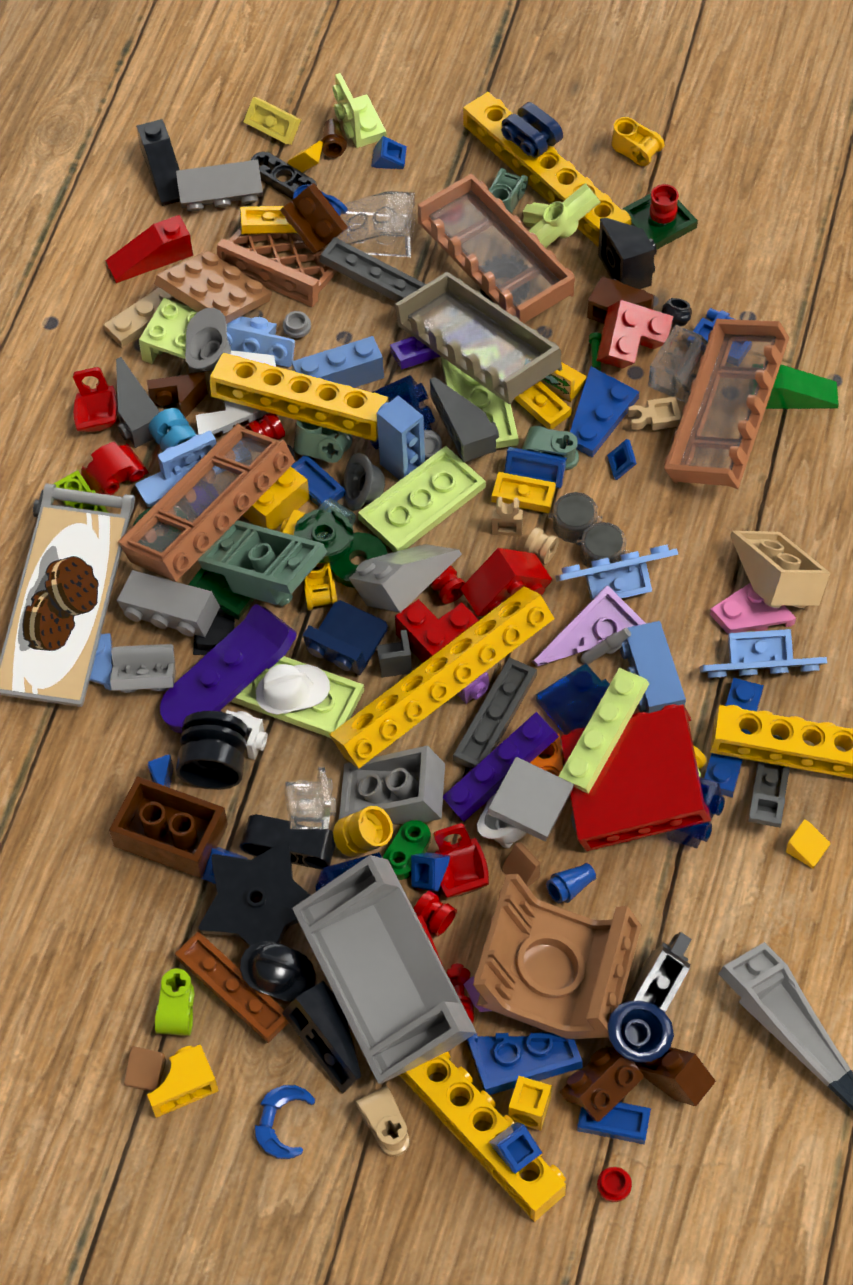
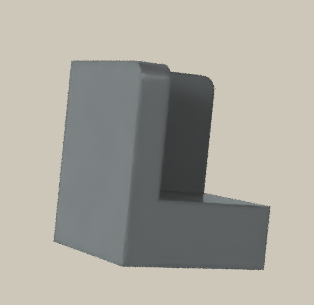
(395, 657)

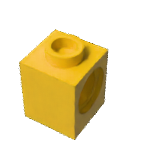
(530, 1102)

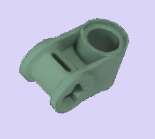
(509, 188)
(320, 442)
(554, 443)

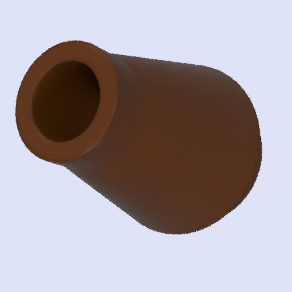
(333, 139)

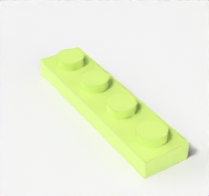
(604, 729)

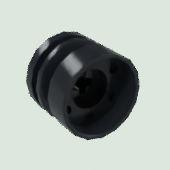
(212, 750)

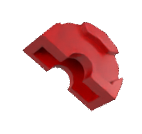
(112, 466)

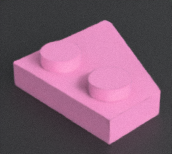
(748, 612)

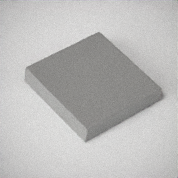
(530, 799)

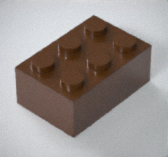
(168, 826)

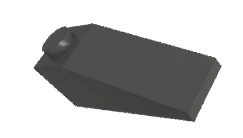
(134, 406)
(464, 421)

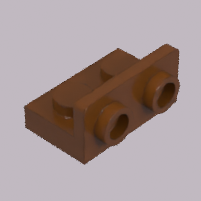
(313, 218)

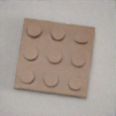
(213, 283)

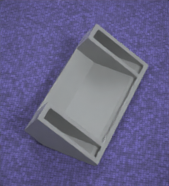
(383, 969)

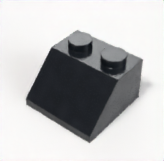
(626, 253)

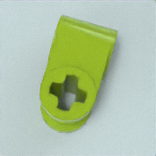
(175, 1009)

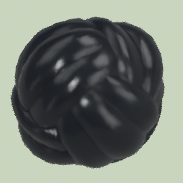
(679, 310)

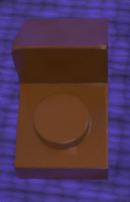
(183, 389)

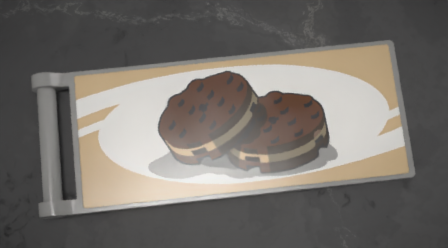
(63, 597)

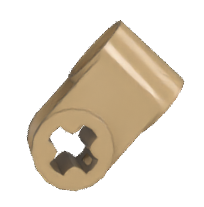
(383, 1117)

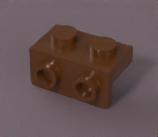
(602, 1082)

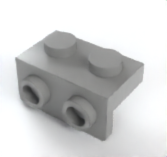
(143, 667)

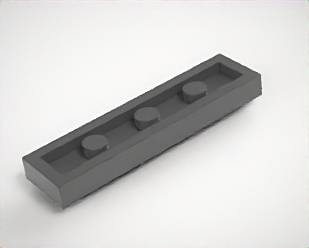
(369, 270)
(495, 713)

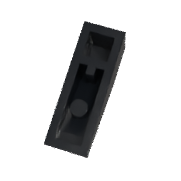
(160, 160)
(326, 1033)

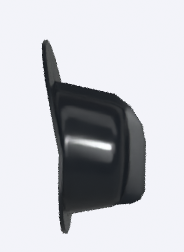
(277, 970)

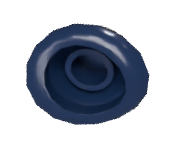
(640, 1031)

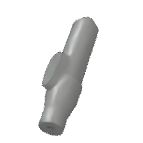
(609, 646)

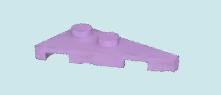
(596, 622)

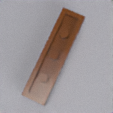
(227, 983)

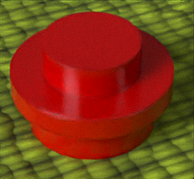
(614, 1184)

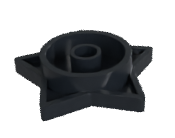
(243, 879)

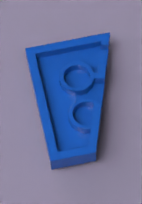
(600, 410)
(535, 1057)

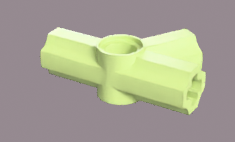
(559, 218)

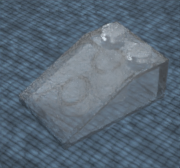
(381, 224)

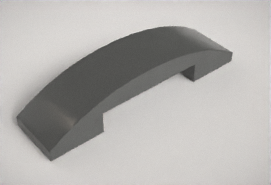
(769, 793)

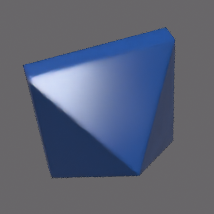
(621, 459)

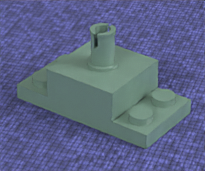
(262, 561)

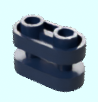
(532, 130)

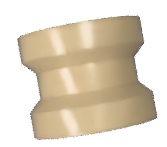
(542, 545)

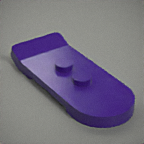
(228, 667)

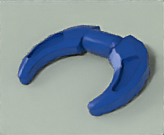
(265, 1134)

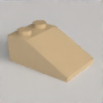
(780, 569)

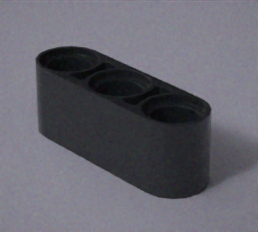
(307, 846)

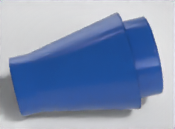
(569, 883)

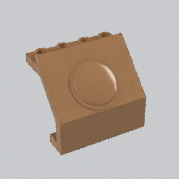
(554, 964)

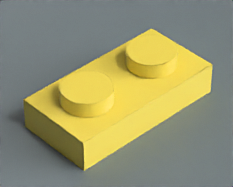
(272, 120)

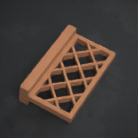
(273, 272)

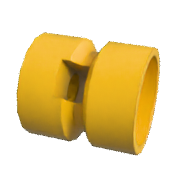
(363, 831)

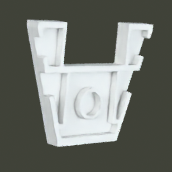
(234, 412)

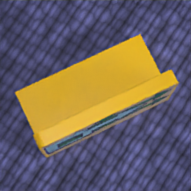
(566, 382)

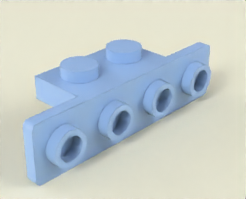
(259, 337)
(174, 465)
(624, 577)
(761, 651)

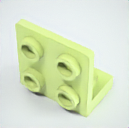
(358, 115)
(166, 331)

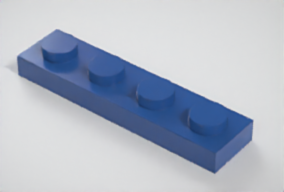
(724, 768)

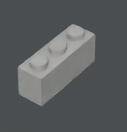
(219, 185)
(168, 604)

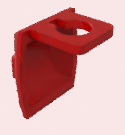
(96, 407)
(467, 862)

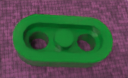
(405, 846)

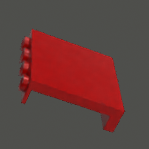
(644, 785)

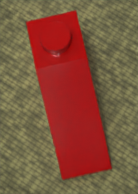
(154, 248)

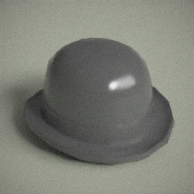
(362, 482)

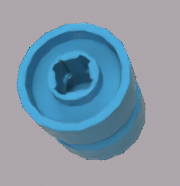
(170, 428)

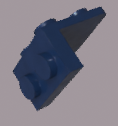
(346, 637)

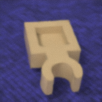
(660, 413)
(507, 518)

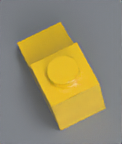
(186, 1082)

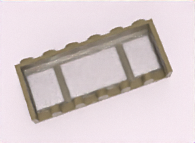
(478, 336)

